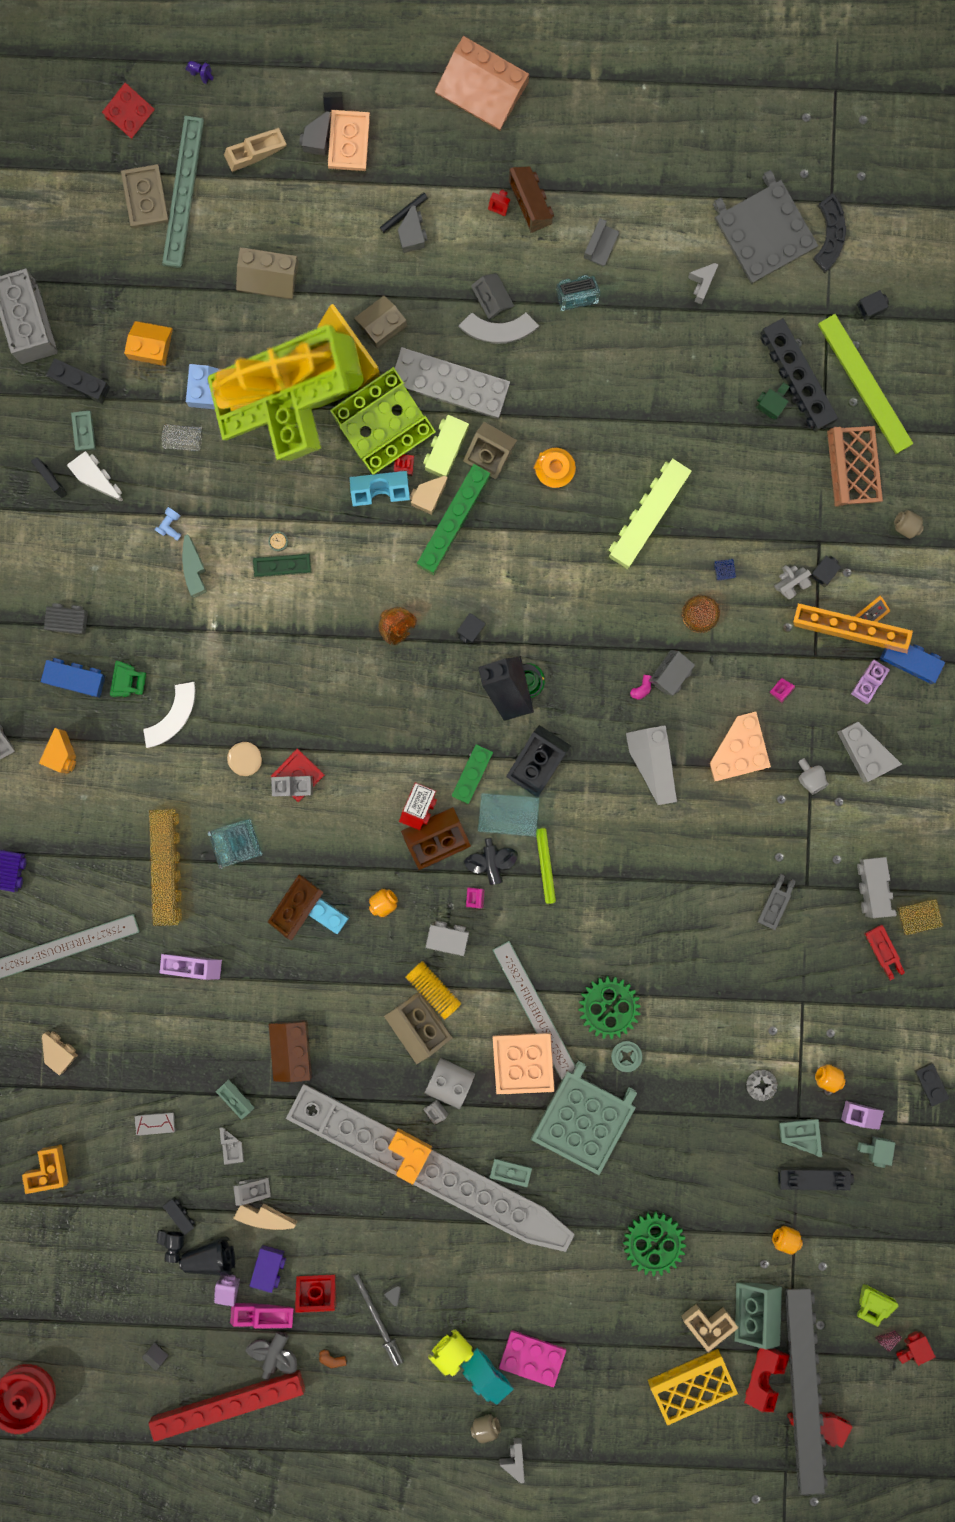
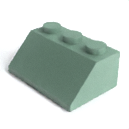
(758, 1314)

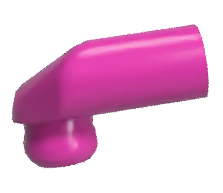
(642, 690)

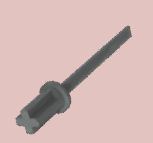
(389, 1344)

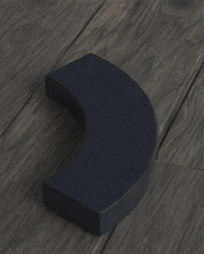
(835, 232)

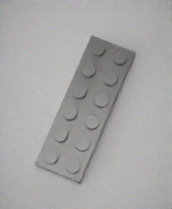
(452, 383)

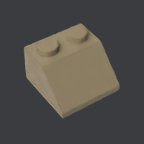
(381, 321)
(490, 449)

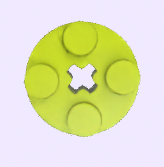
(451, 1353)

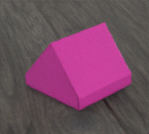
(782, 690)
(475, 897)

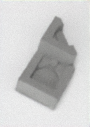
(231, 1148)

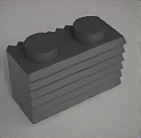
(66, 620)

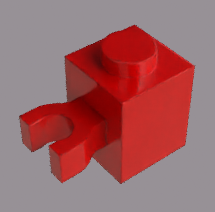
(918, 1349)

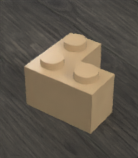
(712, 1330)

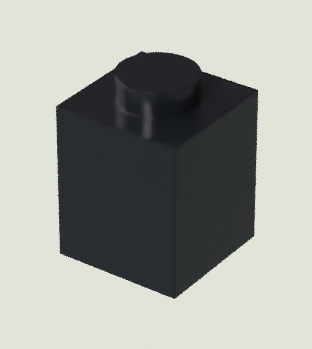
(873, 305)
(825, 570)
(470, 629)

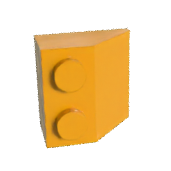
(148, 343)
(59, 753)

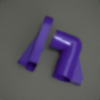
(205, 70)

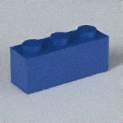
(915, 662)
(73, 677)

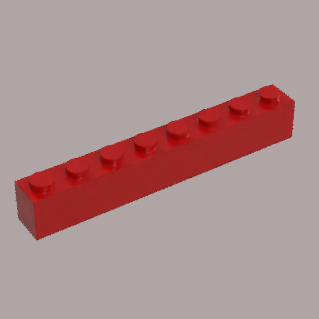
(226, 1405)

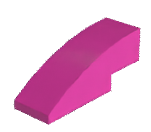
(261, 1315)

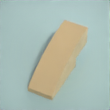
(254, 149)
(264, 1218)

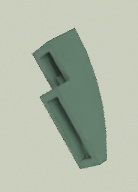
(192, 568)

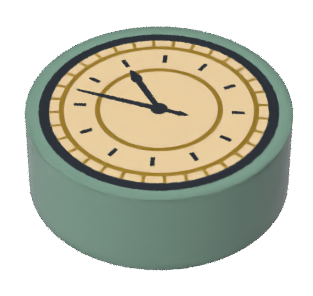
(278, 541)

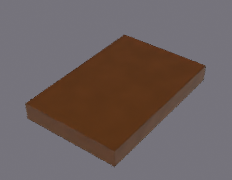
(295, 907)

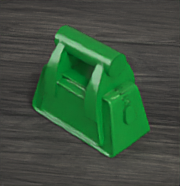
(123, 680)

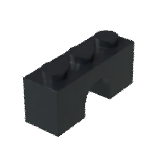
(76, 379)

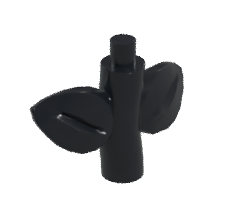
(491, 861)

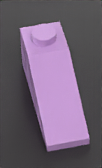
(190, 966)

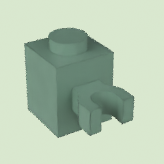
(880, 1151)

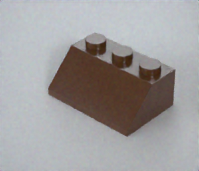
(530, 198)
(436, 840)
(290, 1051)

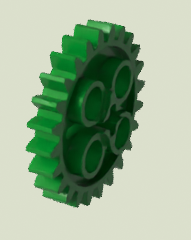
(595, 996)
(642, 1231)

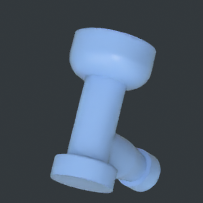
(164, 527)

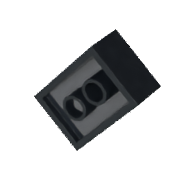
(507, 687)
(538, 761)

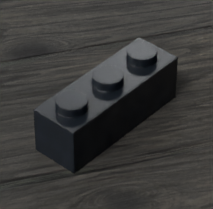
(179, 1215)

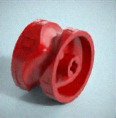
(25, 1398)

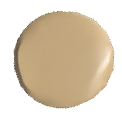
(244, 758)

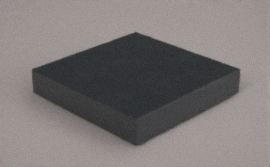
(49, 477)

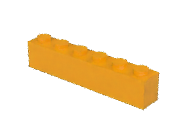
(852, 628)

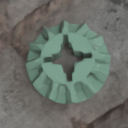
(636, 1056)

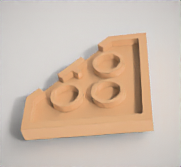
(740, 750)

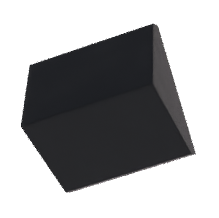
(333, 101)

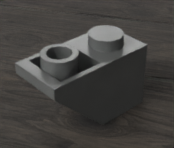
(410, 231)

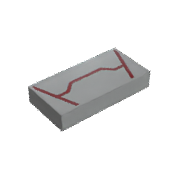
(155, 1123)

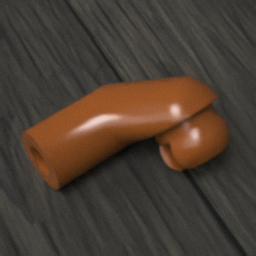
(331, 1362)

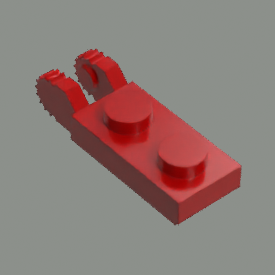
(884, 950)

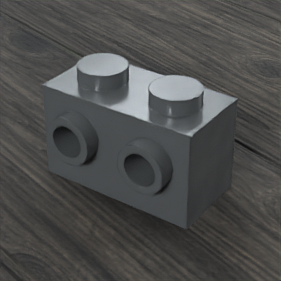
(672, 673)

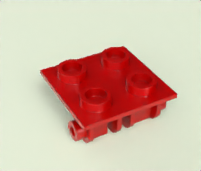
(128, 110)

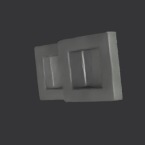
(292, 786)

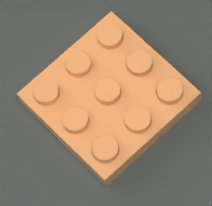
(523, 1063)

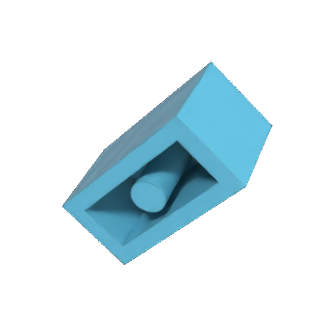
(328, 916)

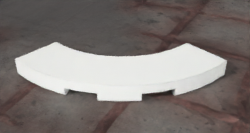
(175, 718)

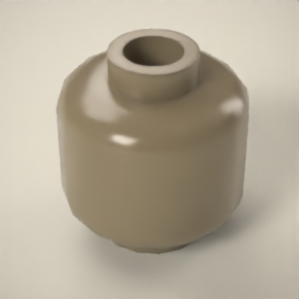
(908, 524)
(485, 1428)

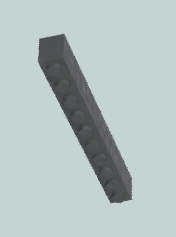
(805, 1391)

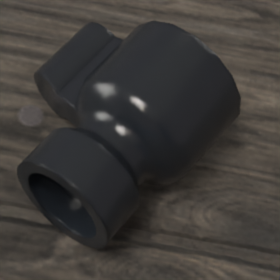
(173, 1242)

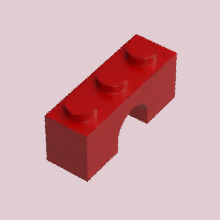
(759, 1392)

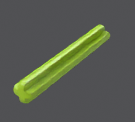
(545, 864)

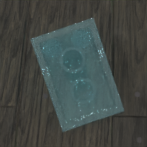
(508, 814)

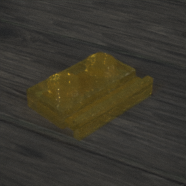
(920, 917)

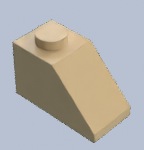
(428, 494)

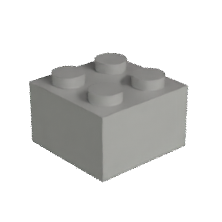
(447, 938)

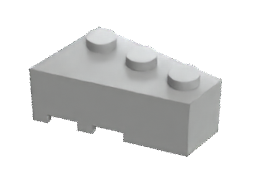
(866, 752)
(875, 887)

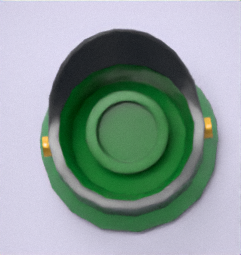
(534, 678)

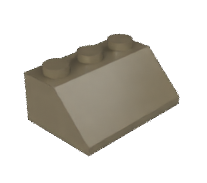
(266, 273)
(418, 1027)

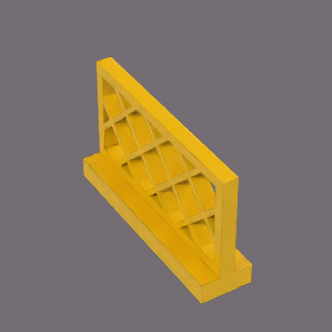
(683, 1374)

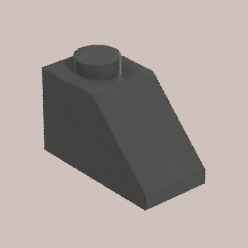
(316, 135)

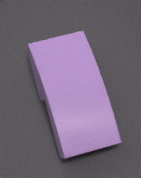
(870, 681)

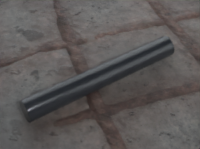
(402, 213)

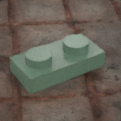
(83, 431)
(235, 1099)
(510, 1172)

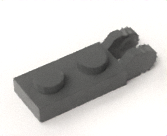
(776, 904)

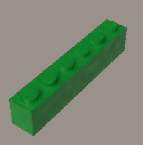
(453, 519)

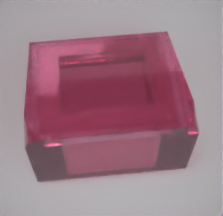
(889, 1340)

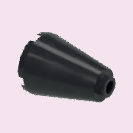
(210, 1259)

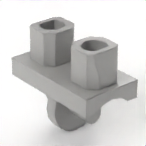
(792, 577)

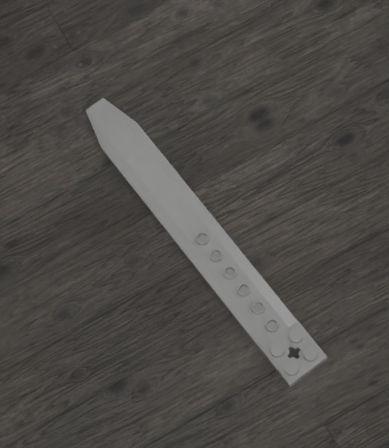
(438, 1175)

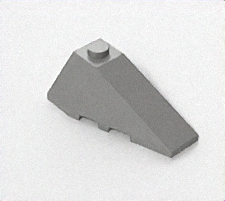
(652, 756)

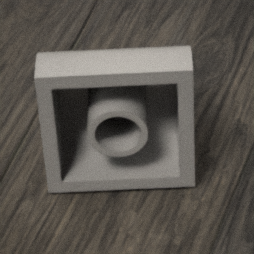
(449, 1083)

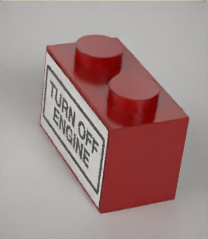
(417, 806)

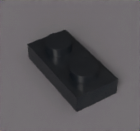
(932, 1084)

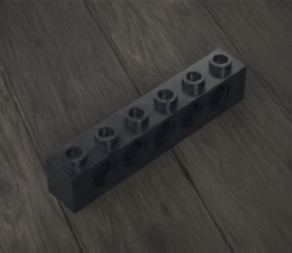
(781, 331)

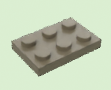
(144, 196)

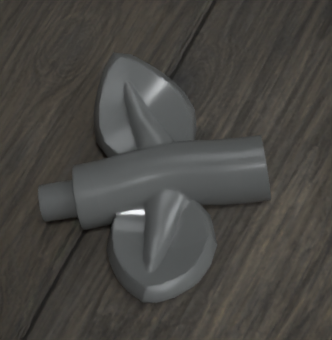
(273, 1355)

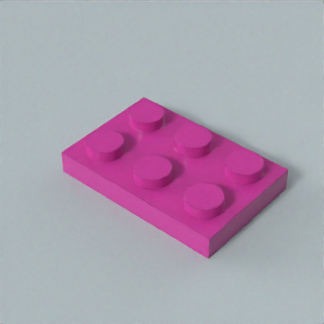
(532, 1358)

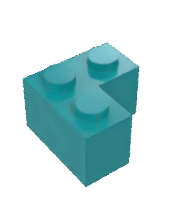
(486, 1378)

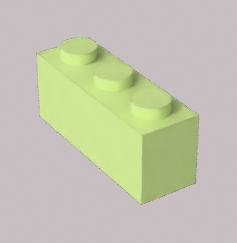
(446, 446)

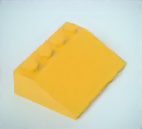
(368, 366)

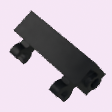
(814, 1178)

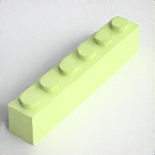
(649, 514)

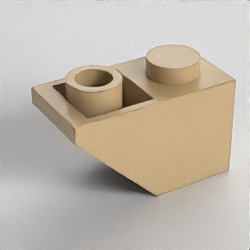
(56, 1053)

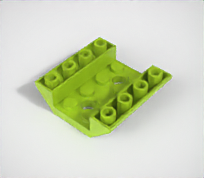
(390, 434)

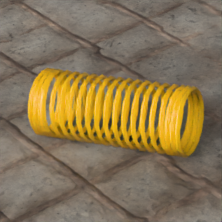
(433, 981)

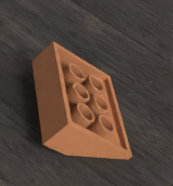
(482, 83)

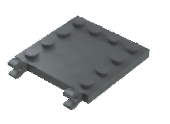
(765, 230)

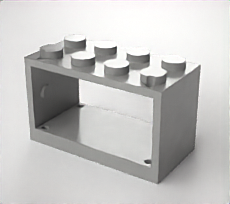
(25, 318)

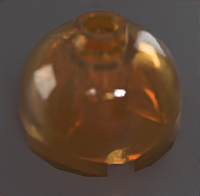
(700, 613)
(395, 624)

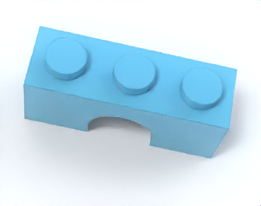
(366, 487)

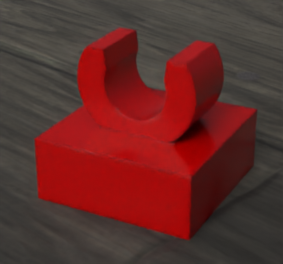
(499, 203)
(404, 463)

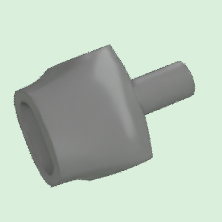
(813, 777)

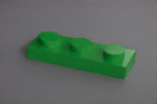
(472, 774)

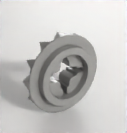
(754, 1080)

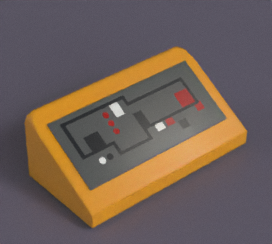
(874, 611)

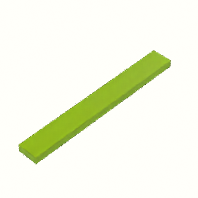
(865, 384)

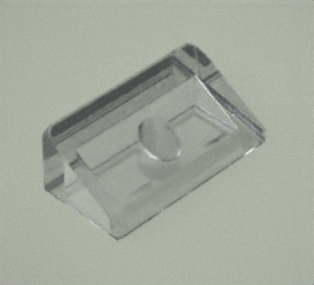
(181, 437)

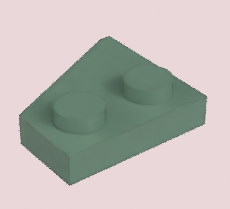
(802, 1135)

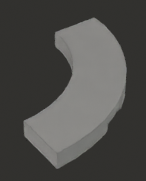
(498, 332)

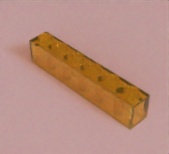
(164, 867)

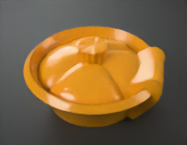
(555, 467)

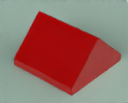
(315, 1293)

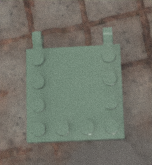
(584, 1121)

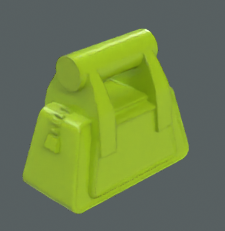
(876, 1302)

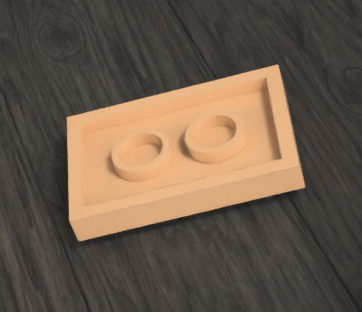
(348, 140)

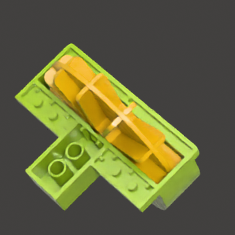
(284, 388)

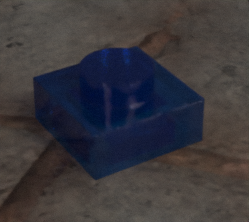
(724, 569)

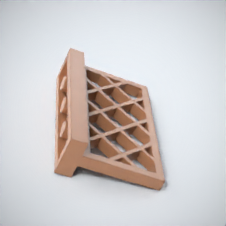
(839, 463)

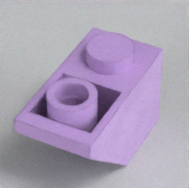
(862, 1115)
(226, 1290)

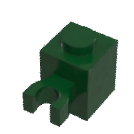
(773, 402)

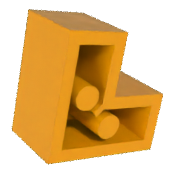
(414, 1153)
(50, 1175)

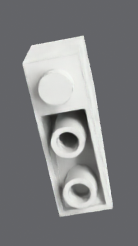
(89, 474)

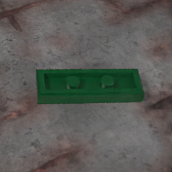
(282, 565)

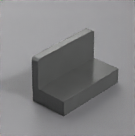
(601, 243)
(492, 295)

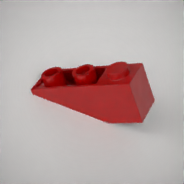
(834, 1428)

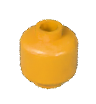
(383, 903)
(830, 1078)
(787, 1240)

